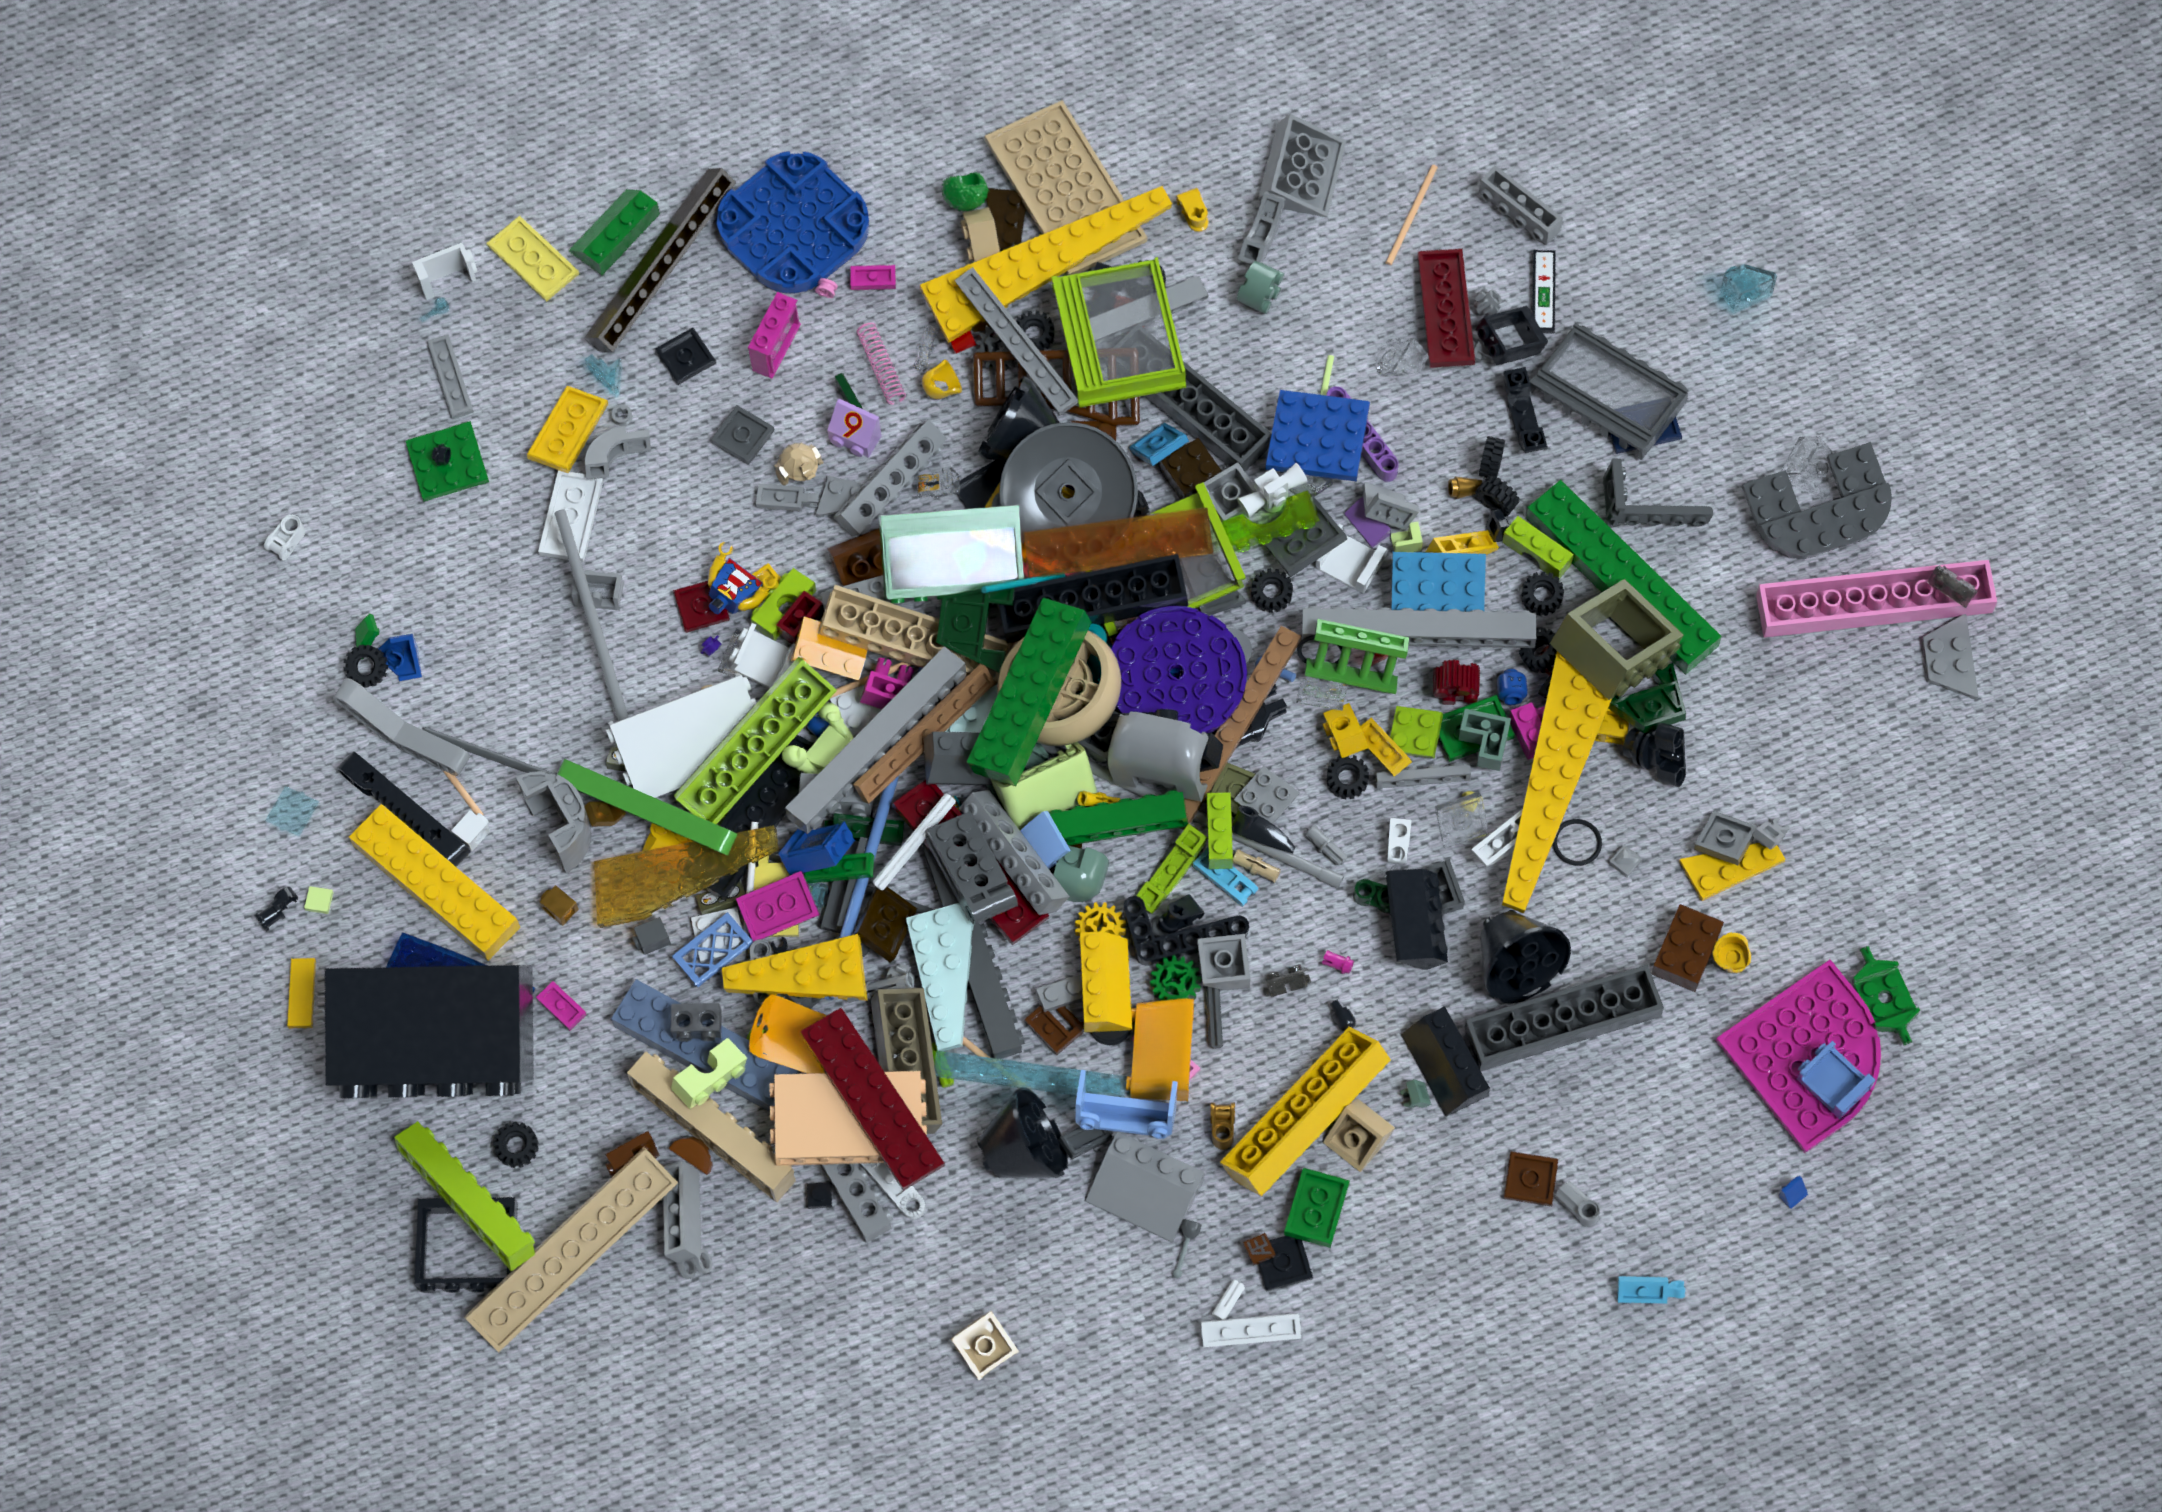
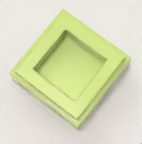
(318, 900)

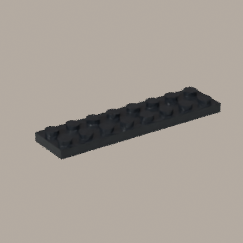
(762, 804)

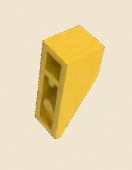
(1473, 542)

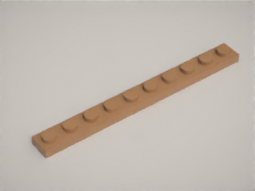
(1255, 693)

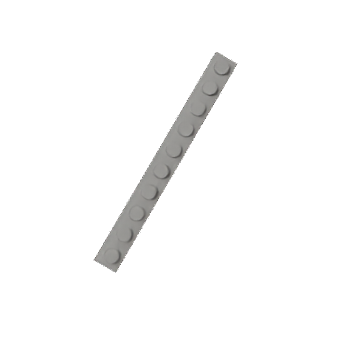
(1434, 626)
(875, 740)

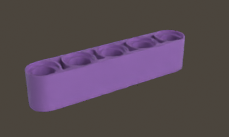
(1373, 441)

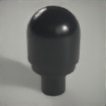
(1343, 1016)

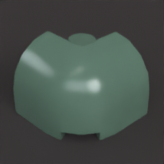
(1082, 873)

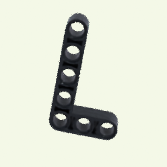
(1178, 938)

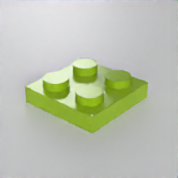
(1416, 731)

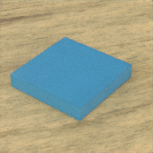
(1158, 444)

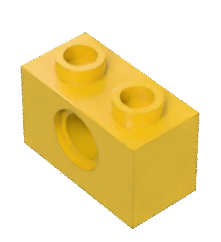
(1345, 731)

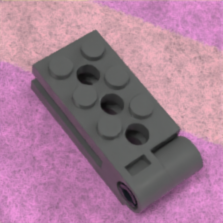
(976, 901)

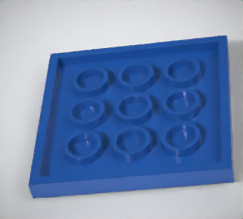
(1318, 435)

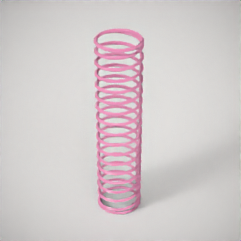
(875, 370)

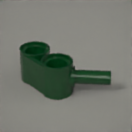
(1377, 892)

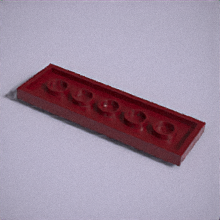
(1446, 308)

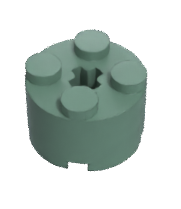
(1260, 286)

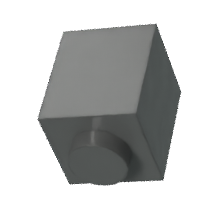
(651, 936)

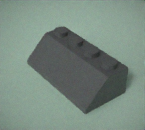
(947, 759)

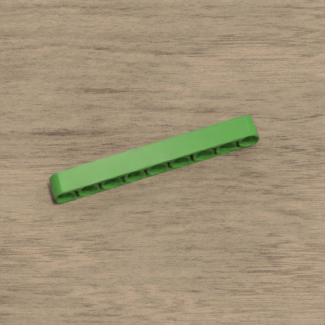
(648, 807)

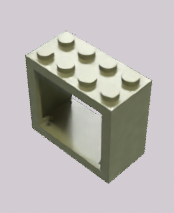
(1598, 659)

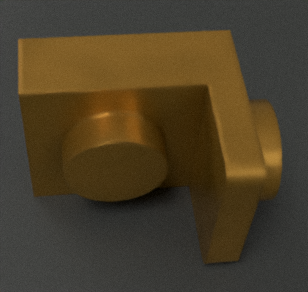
(603, 813)

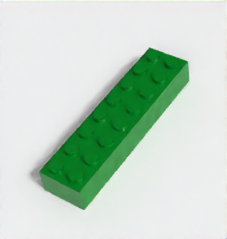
(1029, 692)

